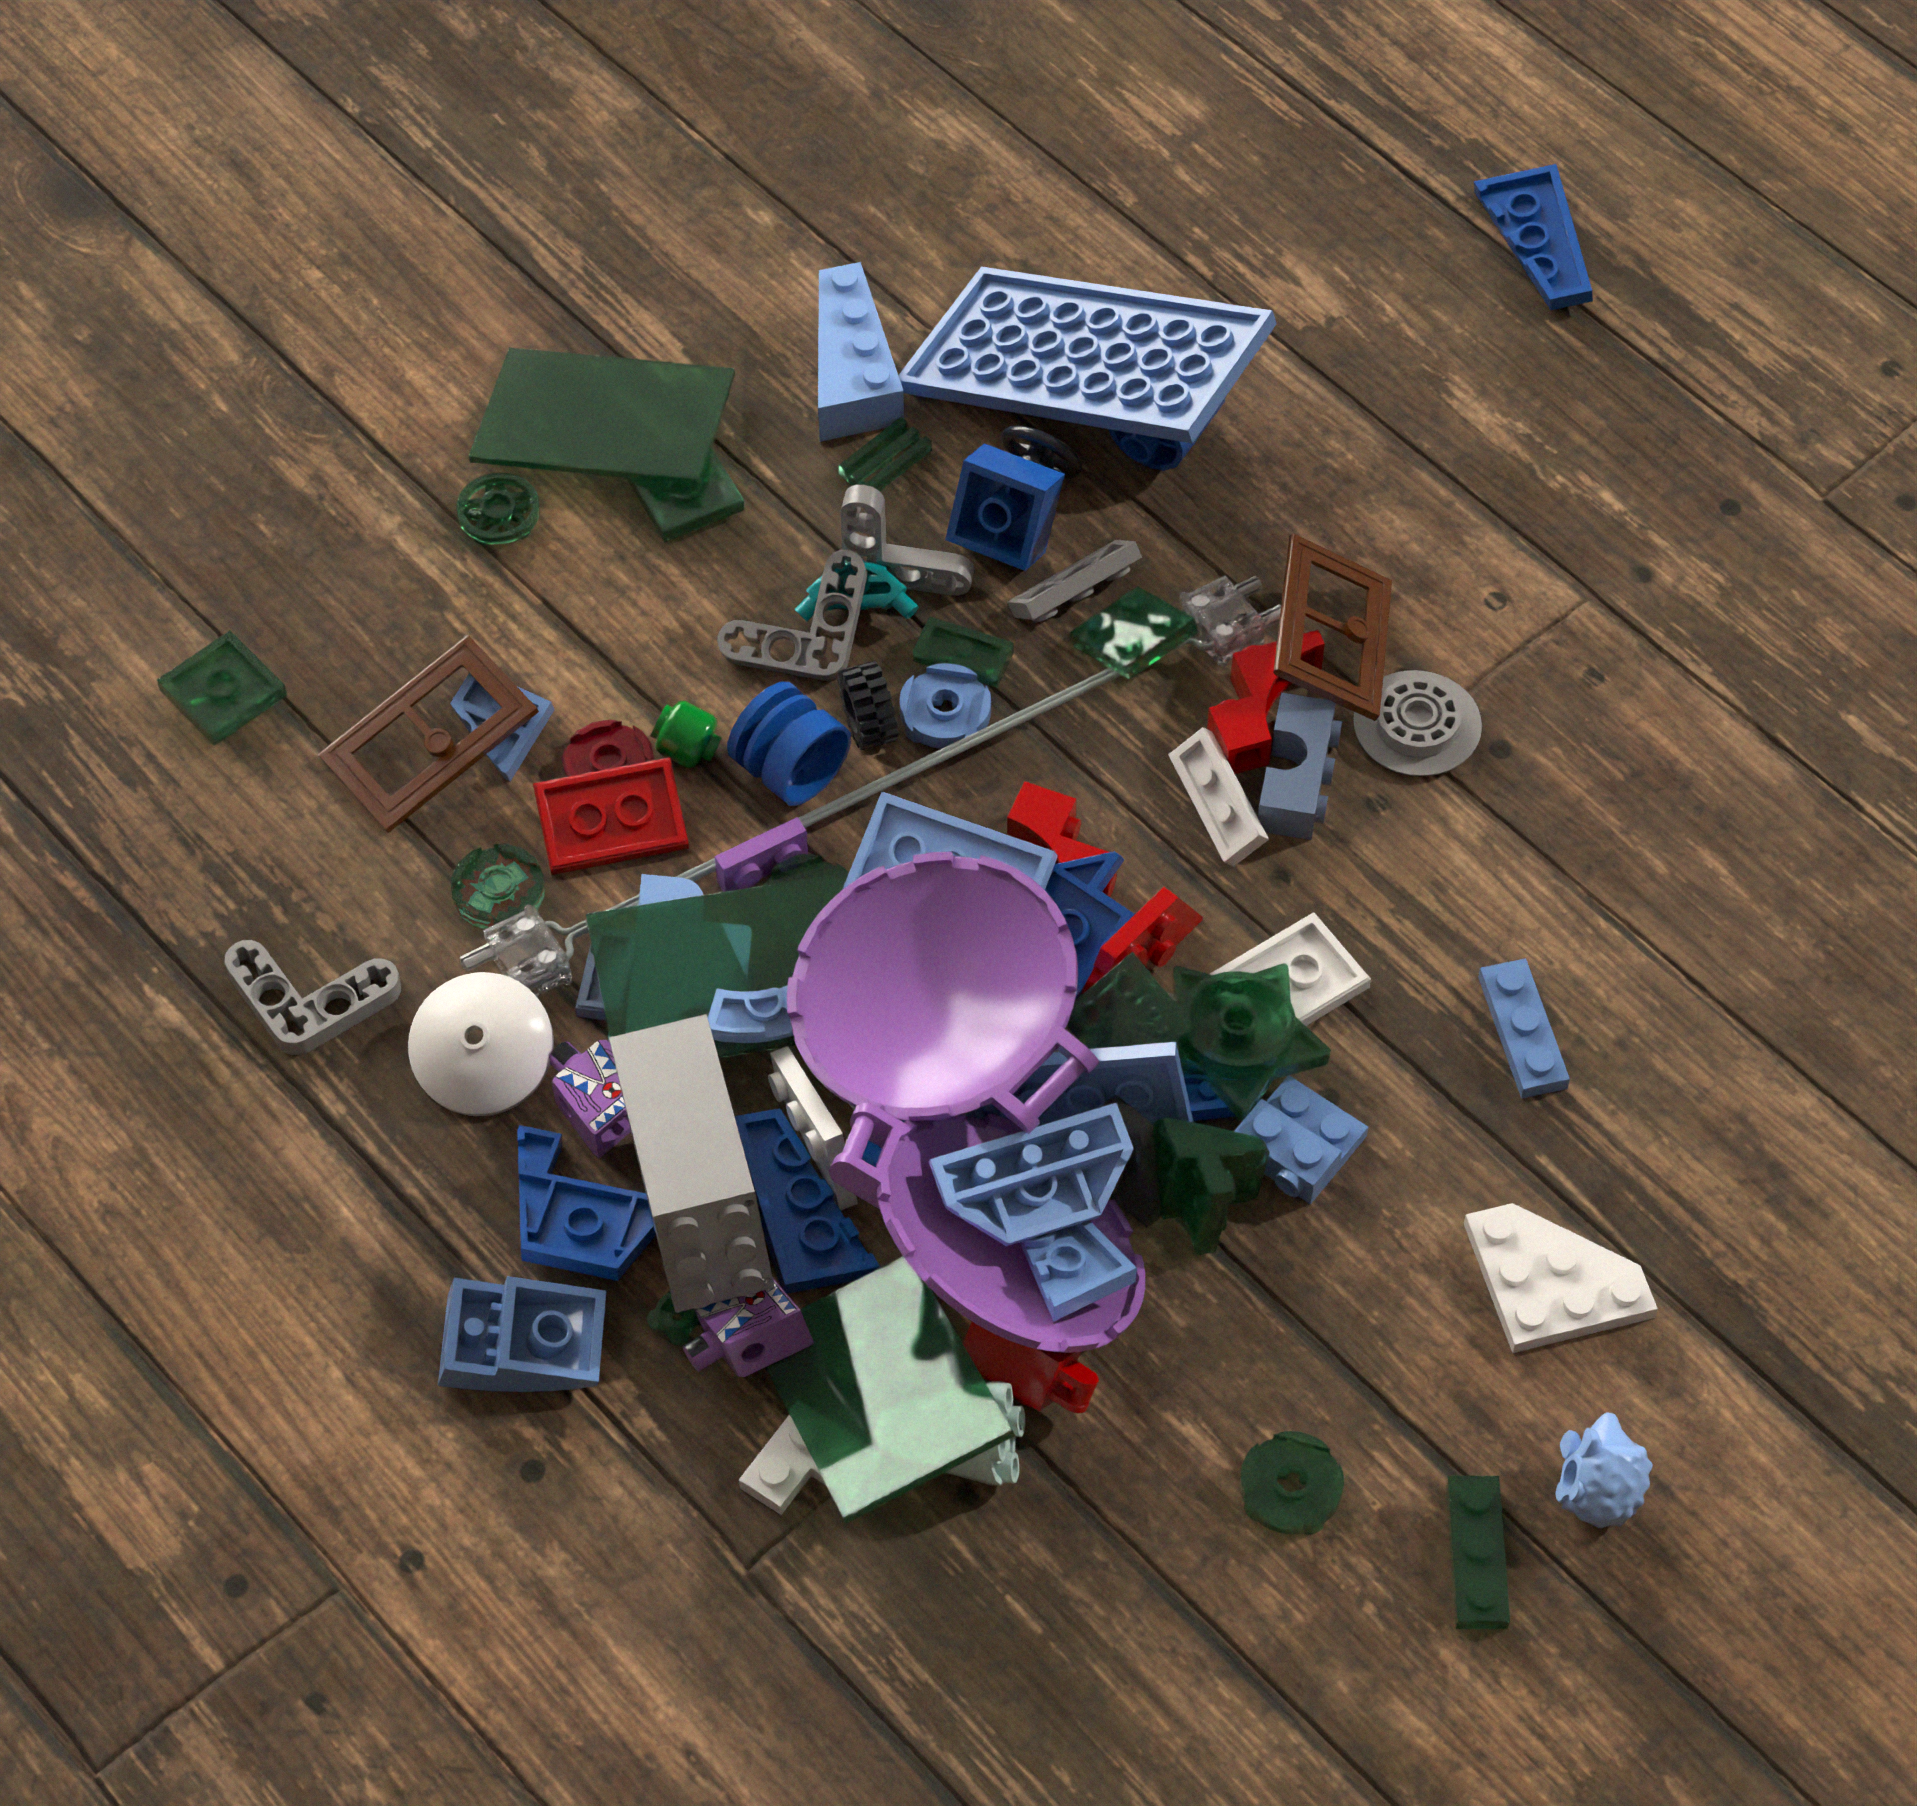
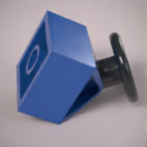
(1011, 497)

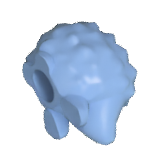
(1603, 1474)

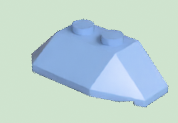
(1037, 1179)

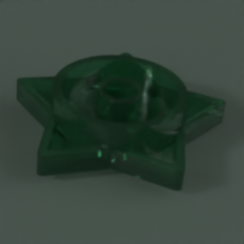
(1243, 1033)

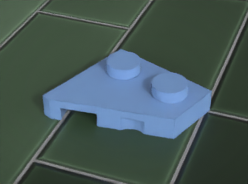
(475, 706)

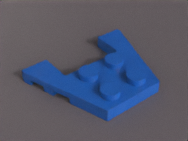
(573, 1220)

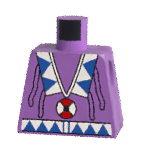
(590, 1094)
(749, 1332)

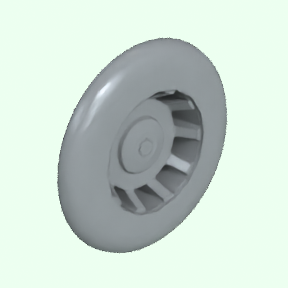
(1418, 711)

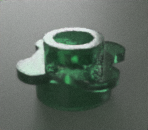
(662, 1320)

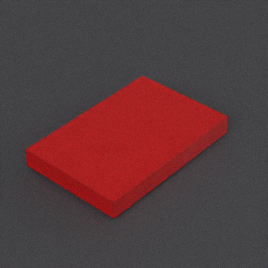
(610, 816)

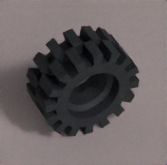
(867, 705)

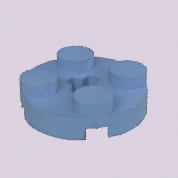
(939, 683)

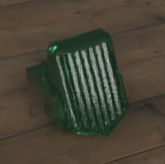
(1203, 1173)

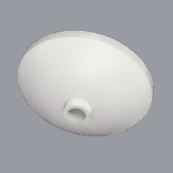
(497, 1070)

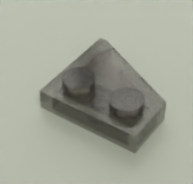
(1138, 1184)

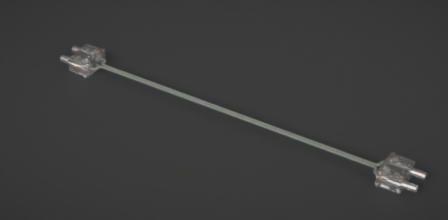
(1225, 624)

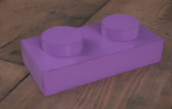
(754, 859)

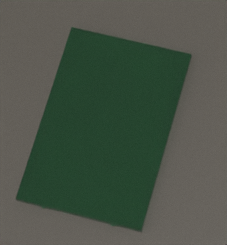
(603, 416)
(672, 955)
(885, 1391)

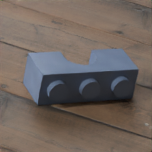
(1292, 797)

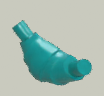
(880, 591)

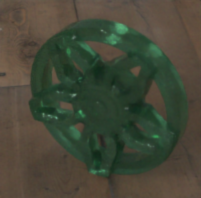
(498, 508)

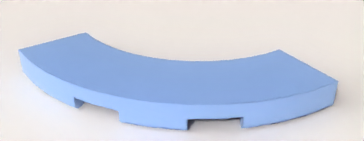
(750, 1016)

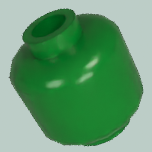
(686, 734)

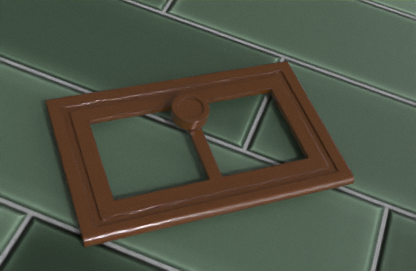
(1369, 631)
(453, 761)

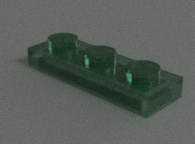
(1477, 1552)

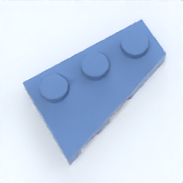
(1076, 1267)

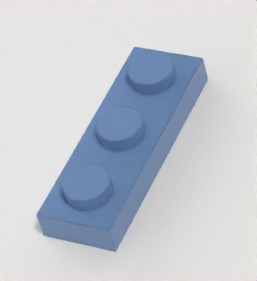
(1523, 1028)

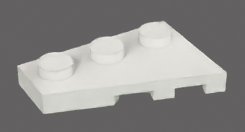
(809, 1117)

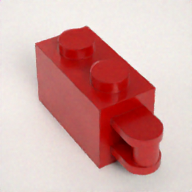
(1034, 1374)

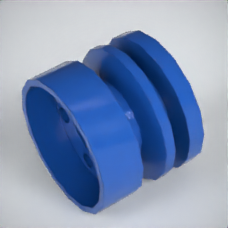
(789, 743)

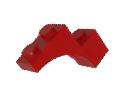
(1242, 723)
(1050, 822)

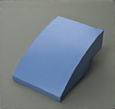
(521, 1336)

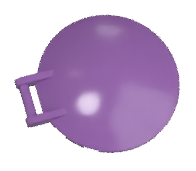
(938, 991)
(957, 1260)

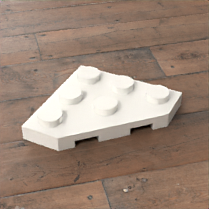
(1552, 1280)

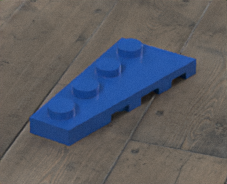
(1539, 229)
(800, 1220)

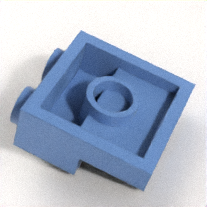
(1304, 1136)

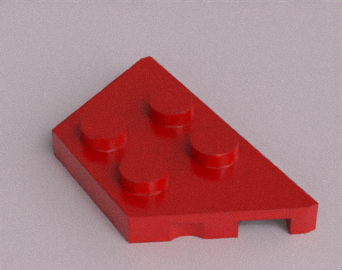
(1148, 934)

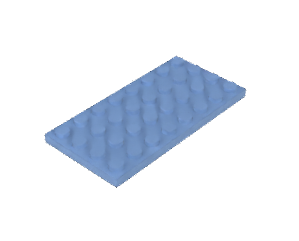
(1087, 353)

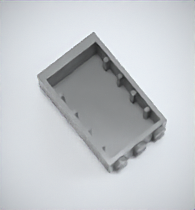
(692, 1163)

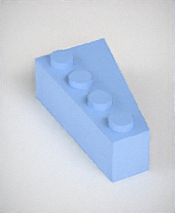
(855, 366)

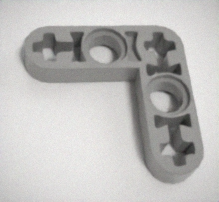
(935, 570)
(806, 644)
(310, 1011)

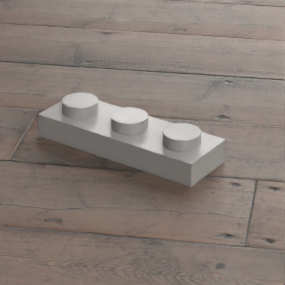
(1075, 581)

